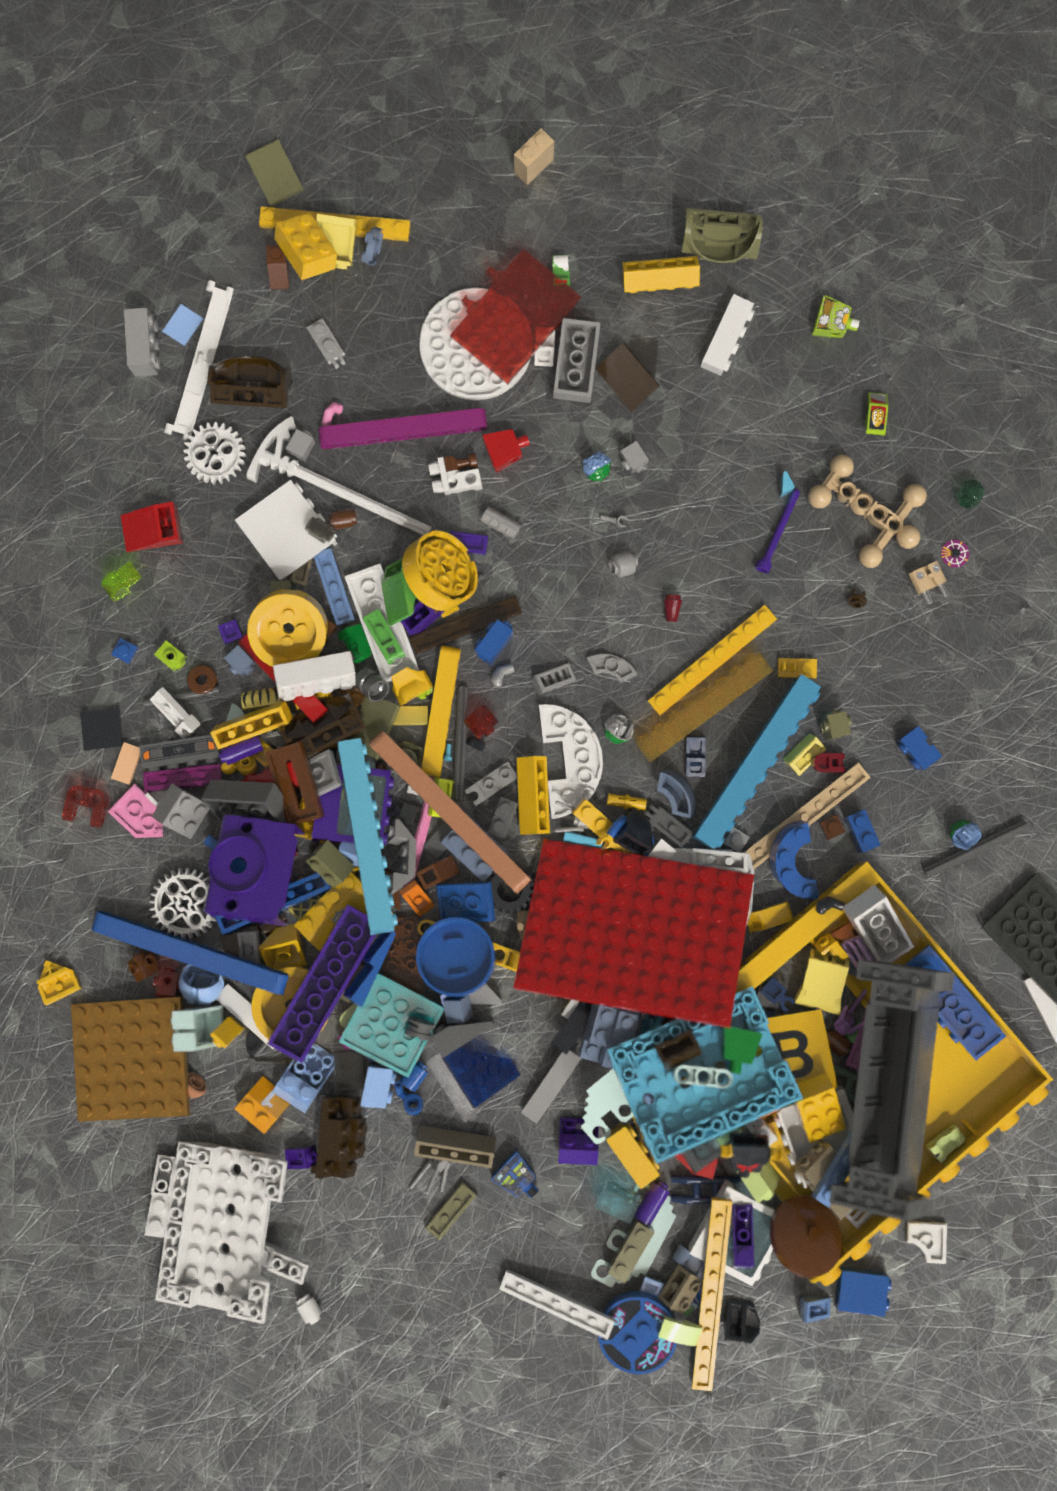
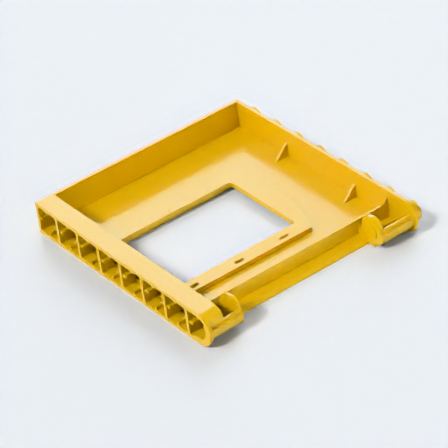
(962, 1090)

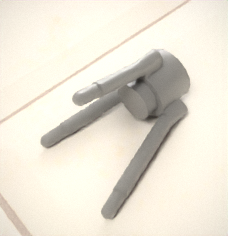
(579, 826)
(438, 1166)

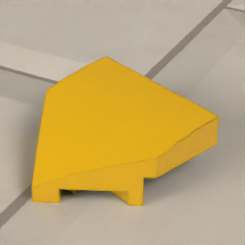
(57, 982)

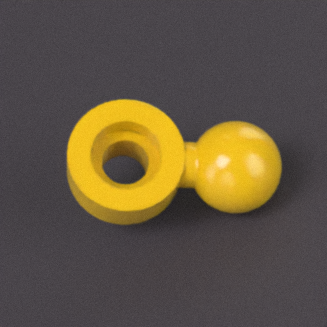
(239, 765)

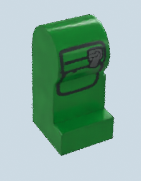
(356, 642)

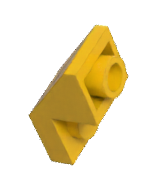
(770, 917)
(226, 1032)

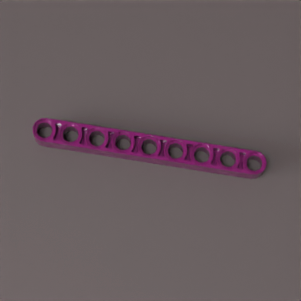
(402, 428)

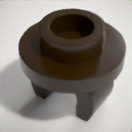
(857, 600)

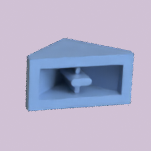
(814, 1308)

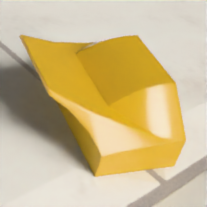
(410, 684)

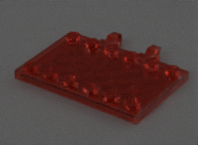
(514, 316)

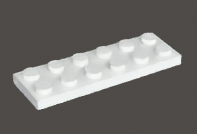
(368, 596)

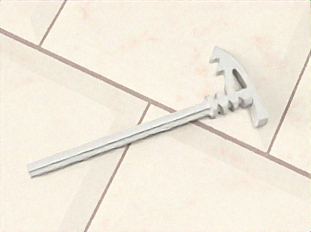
(266, 458)

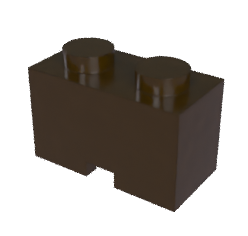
(678, 1050)

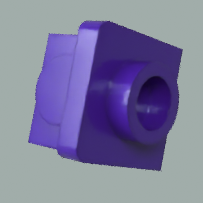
(301, 1157)

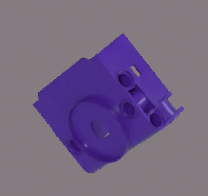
(264, 884)

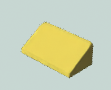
(412, 716)
(802, 754)

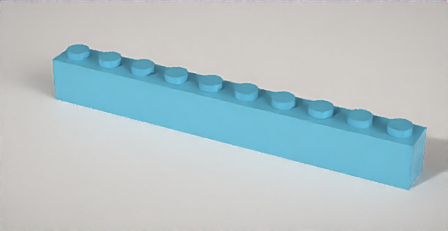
(366, 837)

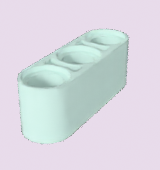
(712, 1076)

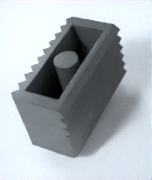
(503, 818)

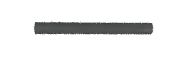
(184, 695)

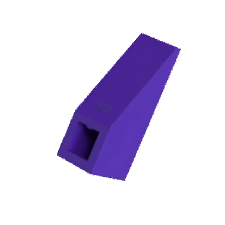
(742, 1237)

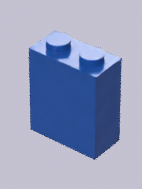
(862, 1291)

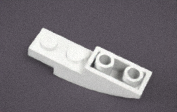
(160, 1197)
(284, 1263)

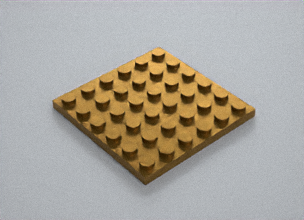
(128, 1060)

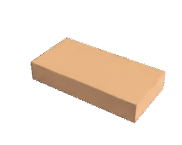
(126, 763)

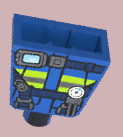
(516, 1176)

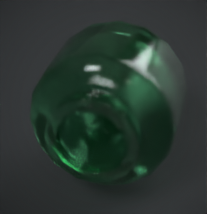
(970, 494)

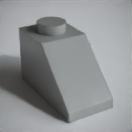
(485, 995)

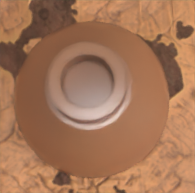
(197, 1085)

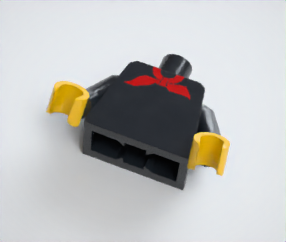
(749, 1153)

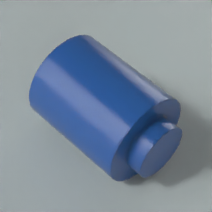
(416, 1077)

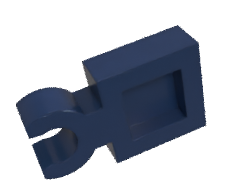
(775, 992)

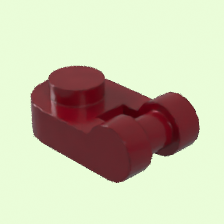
(823, 763)

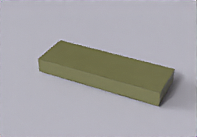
(451, 1210)

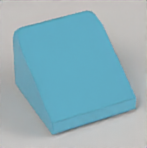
(786, 484)

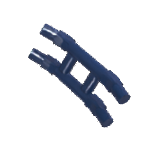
(697, 1181)

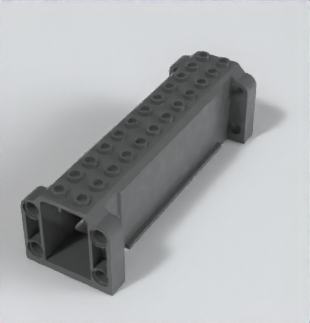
(893, 1090)

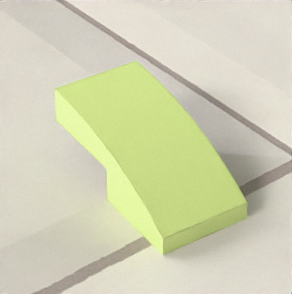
(680, 1332)

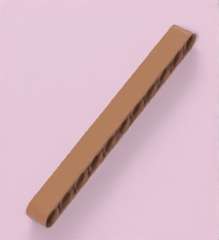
(449, 811)

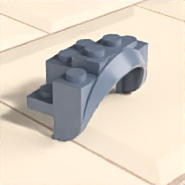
(608, 1028)

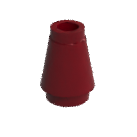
(672, 607)

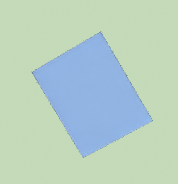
(182, 324)

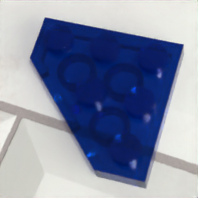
(480, 1073)

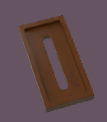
(277, 763)

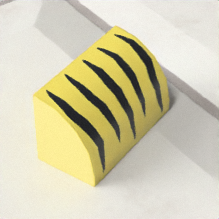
(259, 698)

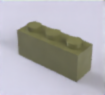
(630, 1251)

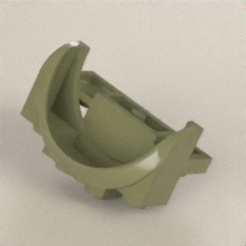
(721, 235)

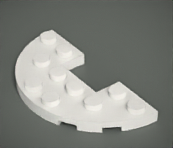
(581, 757)

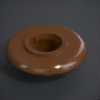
(198, 671)

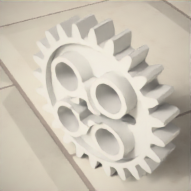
(199, 444)

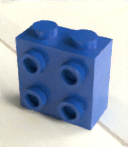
(494, 642)

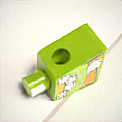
(833, 319)

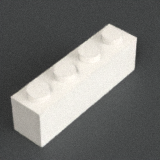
(727, 334)

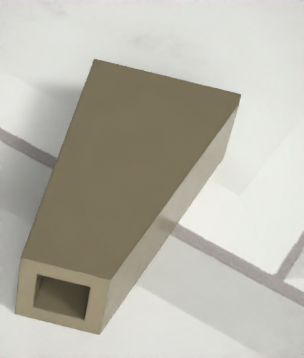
(813, 1167)

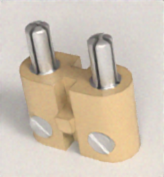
(928, 578)

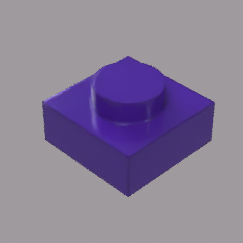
(230, 631)

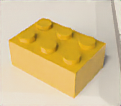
(305, 246)
(819, 1108)
(633, 1154)

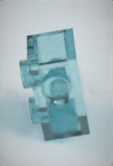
(617, 1201)

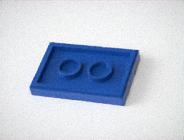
(466, 901)

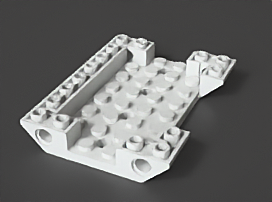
(202, 1223)

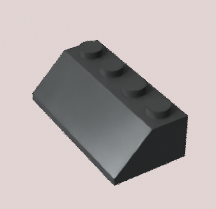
(244, 799)

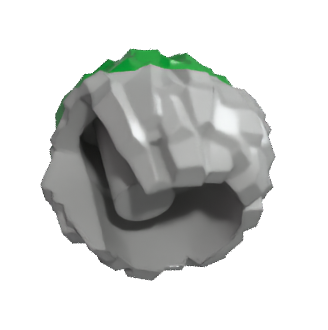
(618, 728)

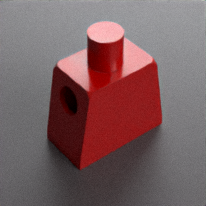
(504, 448)

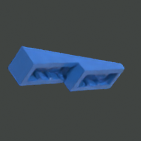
(374, 958)

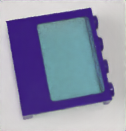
(337, 822)

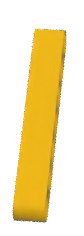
(440, 711)

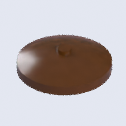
(805, 1236)

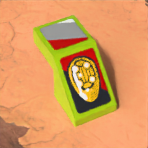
(877, 413)

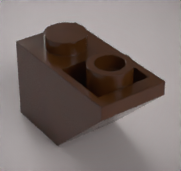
(437, 872)

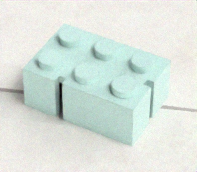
(195, 1026)

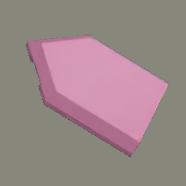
(135, 814)

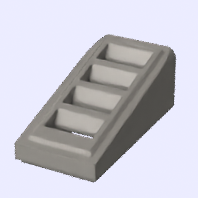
(539, 685)

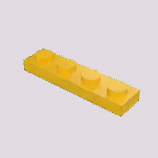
(595, 821)

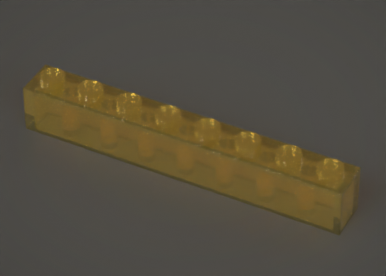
(704, 707)

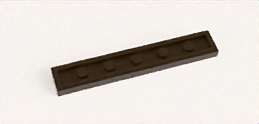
(465, 625)

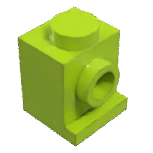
(165, 650)

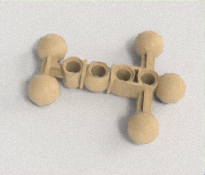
(871, 554)

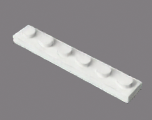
(557, 1304)

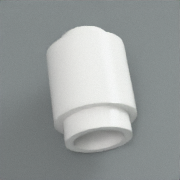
(308, 1309)

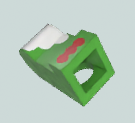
(560, 268)

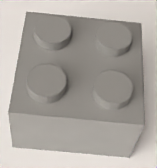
(181, 811)

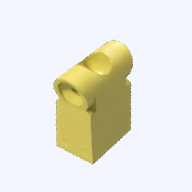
(823, 982)

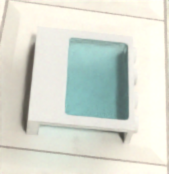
(761, 1224)

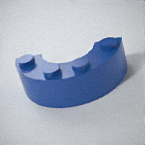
(783, 860)

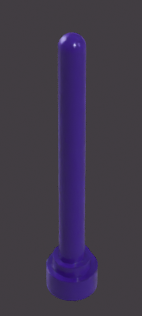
(764, 564)

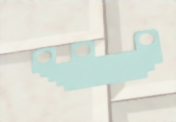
(603, 1097)
(661, 1226)

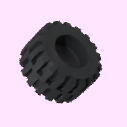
(510, 906)

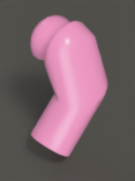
(330, 411)

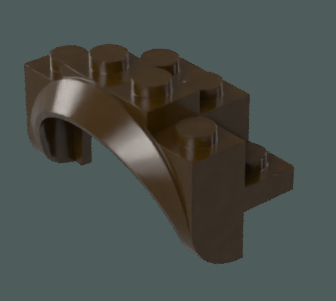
(251, 382)
(334, 726)
(340, 1137)

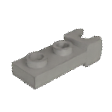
(492, 783)

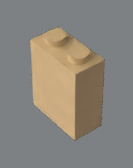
(534, 156)

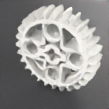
(177, 900)

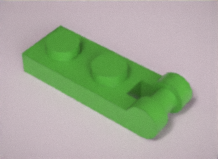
(383, 635)

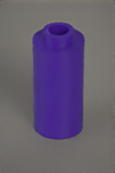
(240, 750)
(652, 1202)

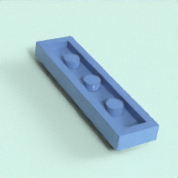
(334, 587)
(836, 1173)

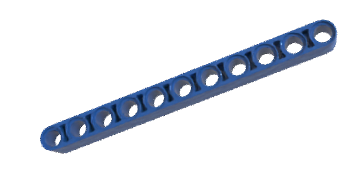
(190, 952)

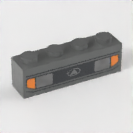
(177, 752)

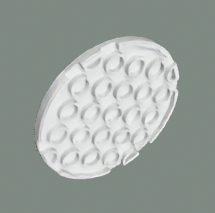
(451, 364)

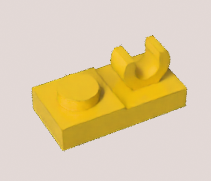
(795, 667)

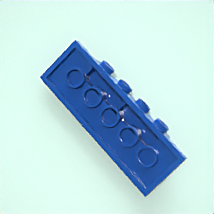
(960, 1010)

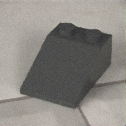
(454, 1035)

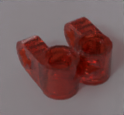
(72, 804)

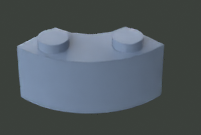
(678, 793)

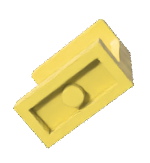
(341, 235)

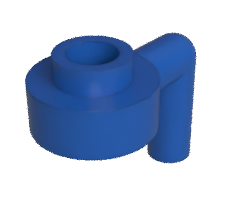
(409, 1099)

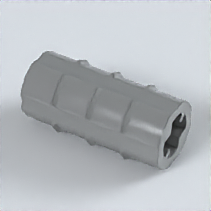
(501, 522)

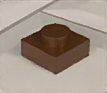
(832, 827)

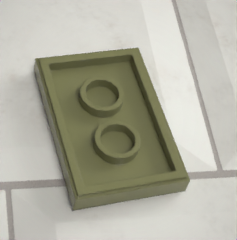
(274, 173)
(376, 717)

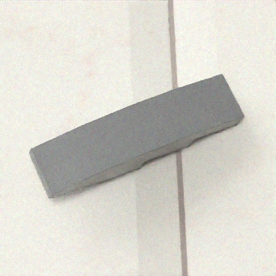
(550, 1085)

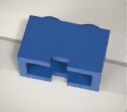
(917, 749)
(862, 831)

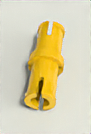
(626, 801)

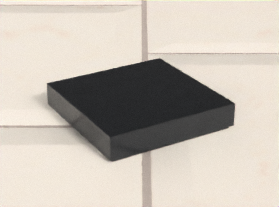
(101, 729)

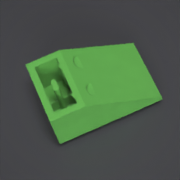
(397, 595)

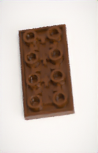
(401, 957)

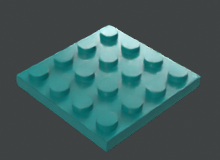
(381, 1022)

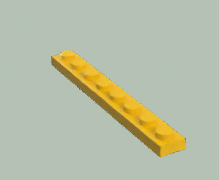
(392, 228)
(712, 660)

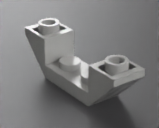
(399, 835)

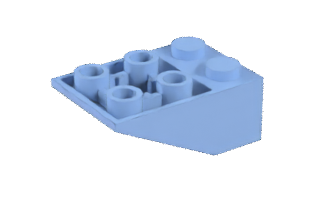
(305, 1080)

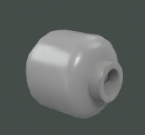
(623, 564)

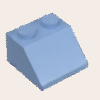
(377, 1086)

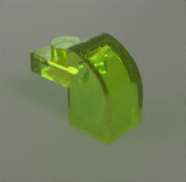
(118, 582)

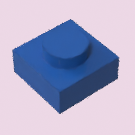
(124, 651)

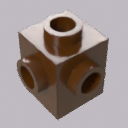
(143, 965)

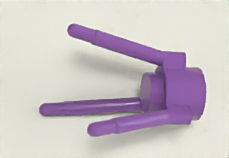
(845, 1022)

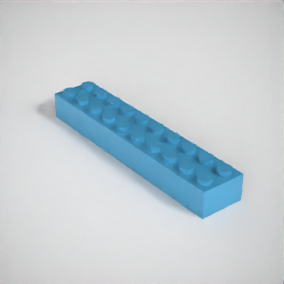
(756, 762)

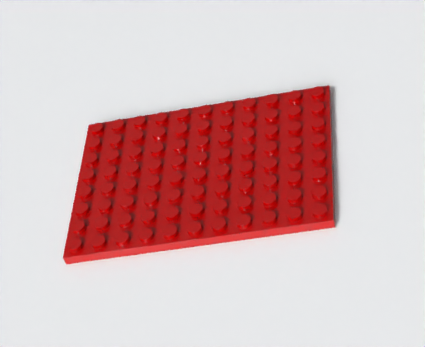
(635, 933)

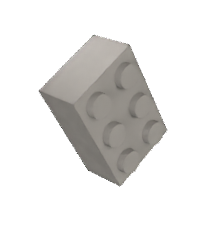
(141, 342)

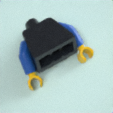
(631, 833)

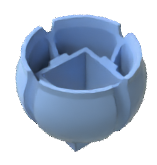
(207, 982)

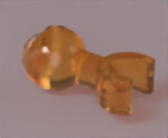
(355, 695)

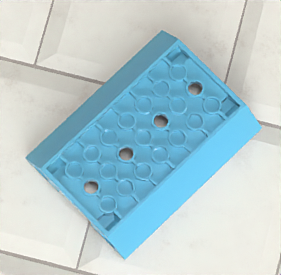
(699, 1113)

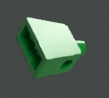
(739, 1047)

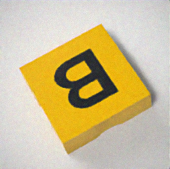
(803, 1044)

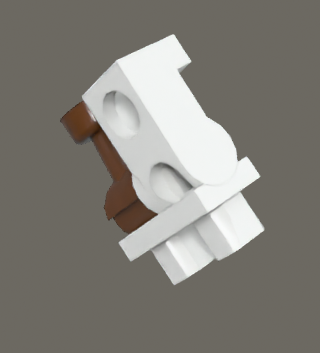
(452, 479)

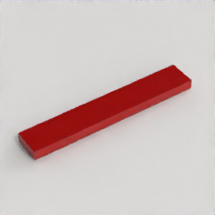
(309, 705)

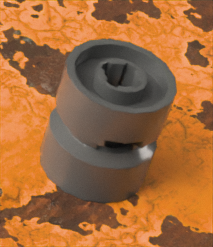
(371, 684)

